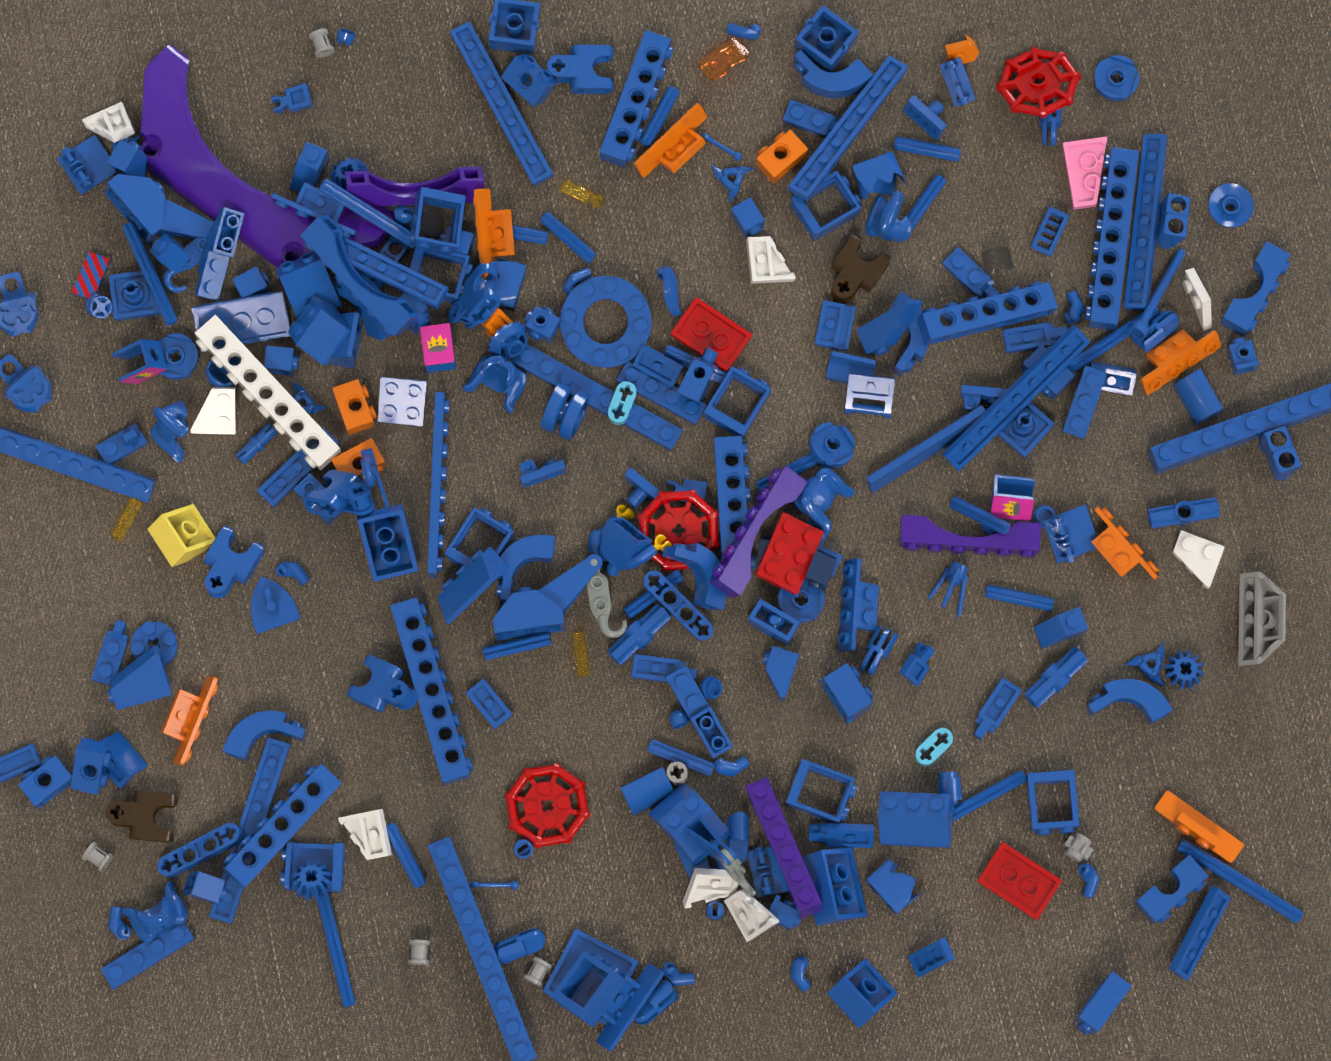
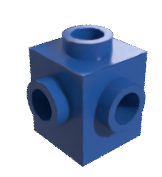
(542, 324)

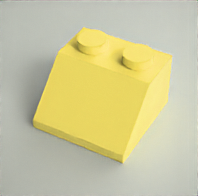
(181, 534)

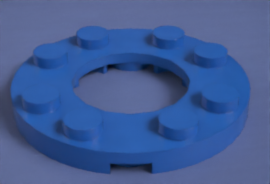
(605, 289)

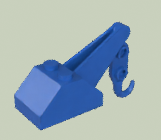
(145, 205)
(385, 531)

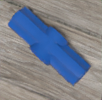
(1169, 516)
(639, 634)
(1055, 677)

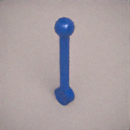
(737, 155)
(513, 885)

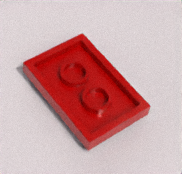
(706, 327)
(789, 553)
(1019, 881)

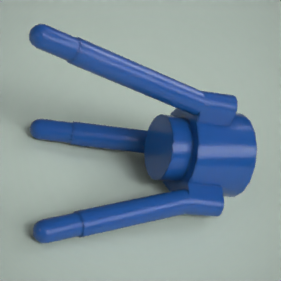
(955, 575)

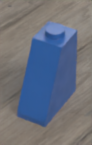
(140, 681)

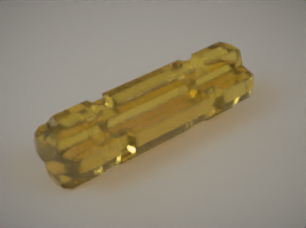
(582, 193)
(126, 519)
(580, 654)

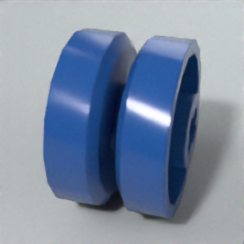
(568, 413)

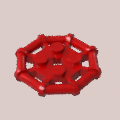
(1041, 92)
(683, 516)
(560, 802)

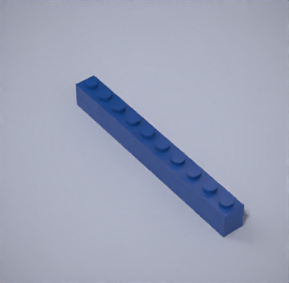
(1240, 429)
(482, 951)

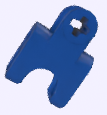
(579, 66)
(478, 298)
(342, 494)
(229, 566)
(383, 687)

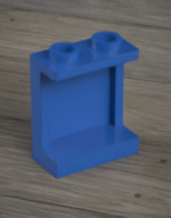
(306, 279)
(329, 855)

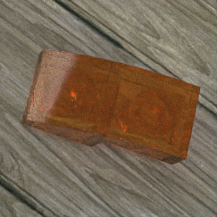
(723, 58)

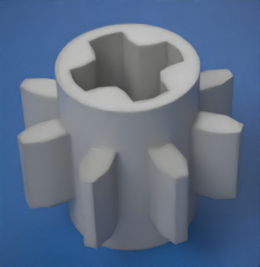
(1078, 847)

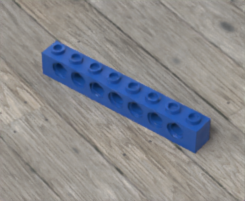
(1126, 161)
(402, 614)

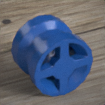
(102, 309)

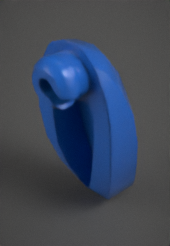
(670, 289)

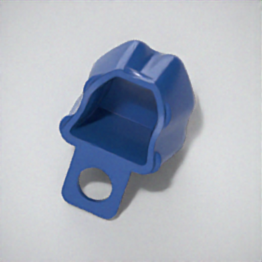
(17, 308)
(26, 387)

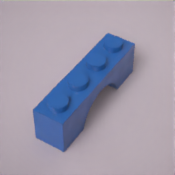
(1242, 312)

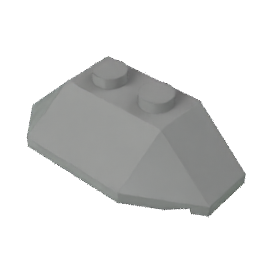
(1260, 618)

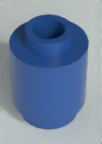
(950, 784)

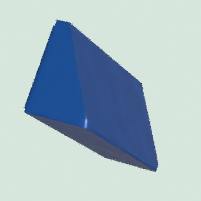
(1118, 378)

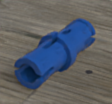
(256, 443)

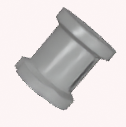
(321, 43)
(681, 768)
(97, 857)
(419, 952)
(537, 972)

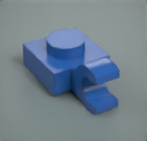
(915, 666)

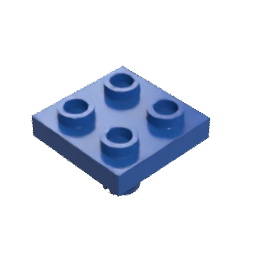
(131, 296)
(1026, 430)

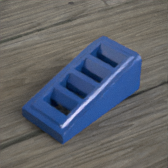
(1058, 214)

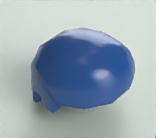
(218, 376)

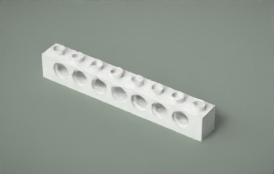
(217, 330)

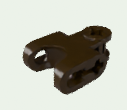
(855, 272)
(141, 815)

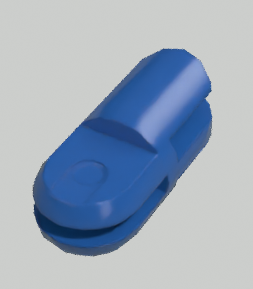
(1052, 123)
(1158, 330)
(878, 649)
(738, 841)
(520, 945)
(657, 1002)

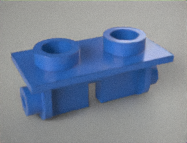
(957, 82)

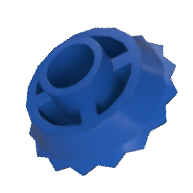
(509, 340)

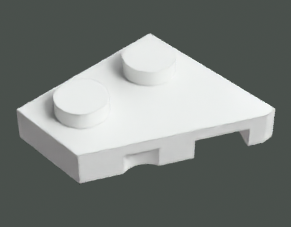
(110, 123)
(765, 262)
(1199, 297)
(217, 413)
(1199, 556)
(369, 833)
(709, 885)
(750, 914)

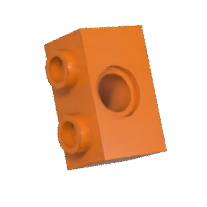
(777, 168)
(354, 420)
(346, 460)

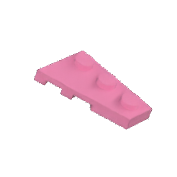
(1084, 169)

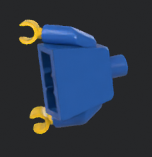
(625, 544)

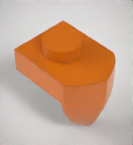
(965, 49)

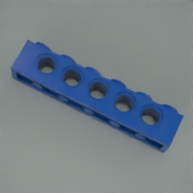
(651, 45)
(934, 331)
(724, 448)
(326, 785)

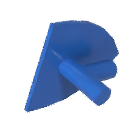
(271, 606)

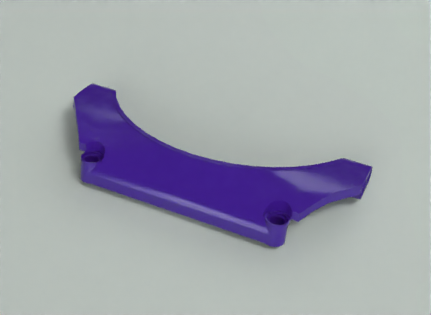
(198, 176)

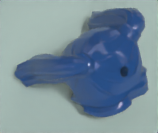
(884, 220)
(500, 376)
(168, 425)
(820, 494)
(161, 916)

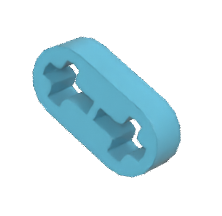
(617, 401)
(929, 743)

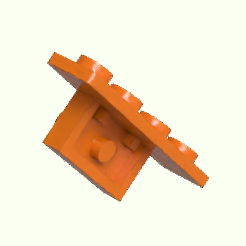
(675, 145)
(493, 229)
(1177, 356)
(1118, 550)
(185, 718)
(1199, 827)

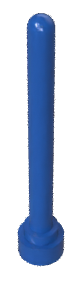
(1140, 327)

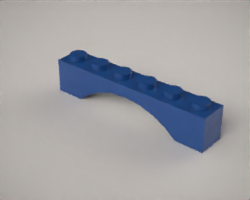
(327, 241)

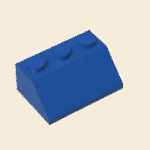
(470, 583)
(915, 819)
(837, 885)

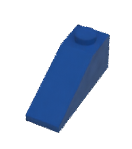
(888, 328)

